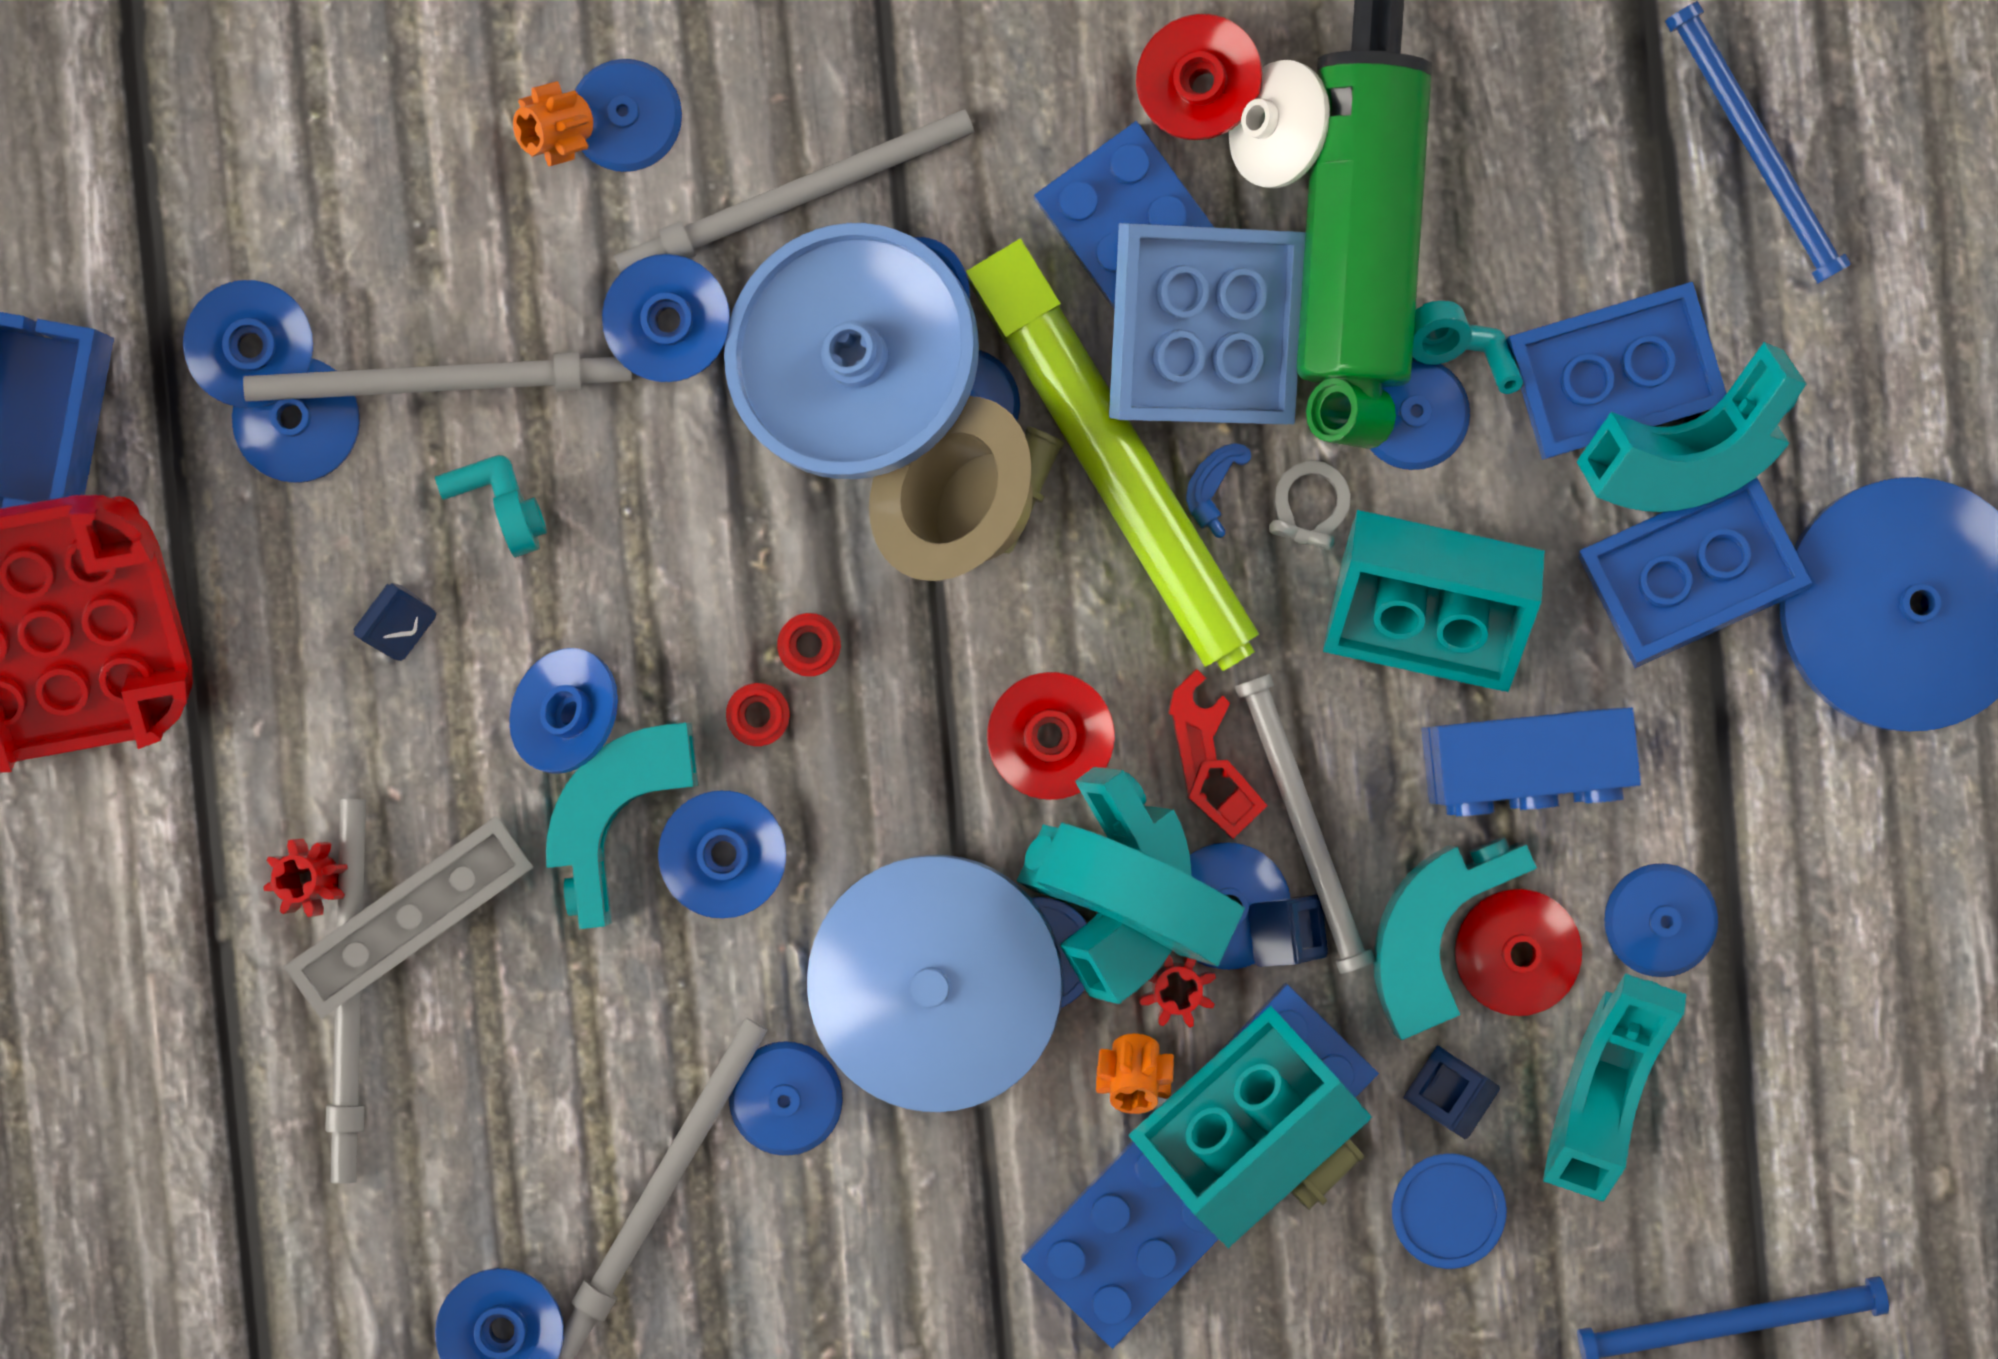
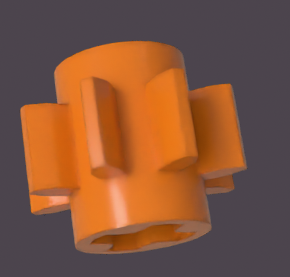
(553, 123)
(1134, 1073)

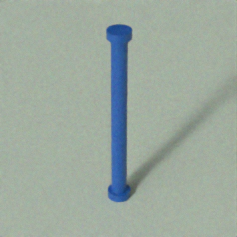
(1757, 141)
(1734, 1321)

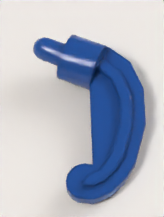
(1207, 481)

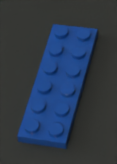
(1132, 1232)

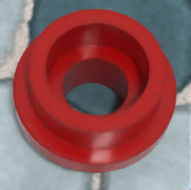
(788, 642)
(738, 707)

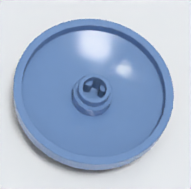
(851, 351)
(935, 983)

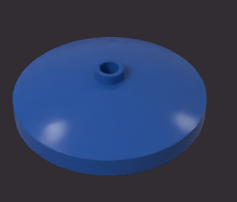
(1856, 624)

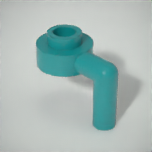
(1444, 334)
(518, 518)

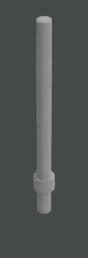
(683, 240)
(565, 372)
(345, 1115)
(596, 1296)

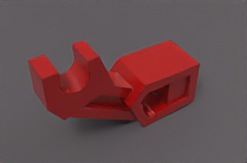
(1195, 742)

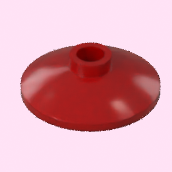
(1181, 54)
(1084, 728)
(1486, 944)

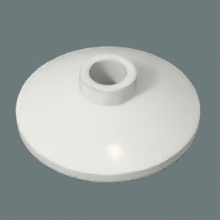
(1283, 127)

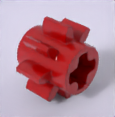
(287, 872)
(1194, 994)

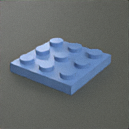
(1206, 324)

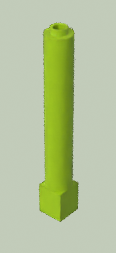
(1112, 455)

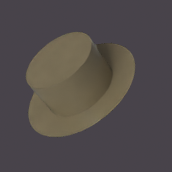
(957, 499)

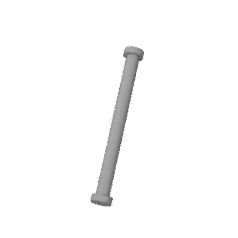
(1305, 824)

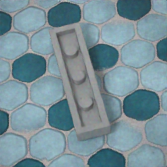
(408, 917)

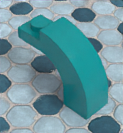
(1702, 458)
(595, 795)
(1131, 890)
(1412, 928)
(1104, 952)
(1606, 1084)

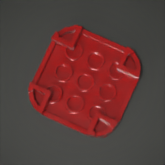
(85, 630)

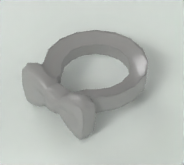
(1285, 525)

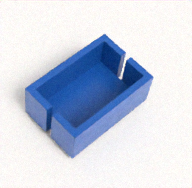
(48, 407)
(1531, 760)

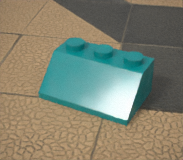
(1434, 601)
(1249, 1127)

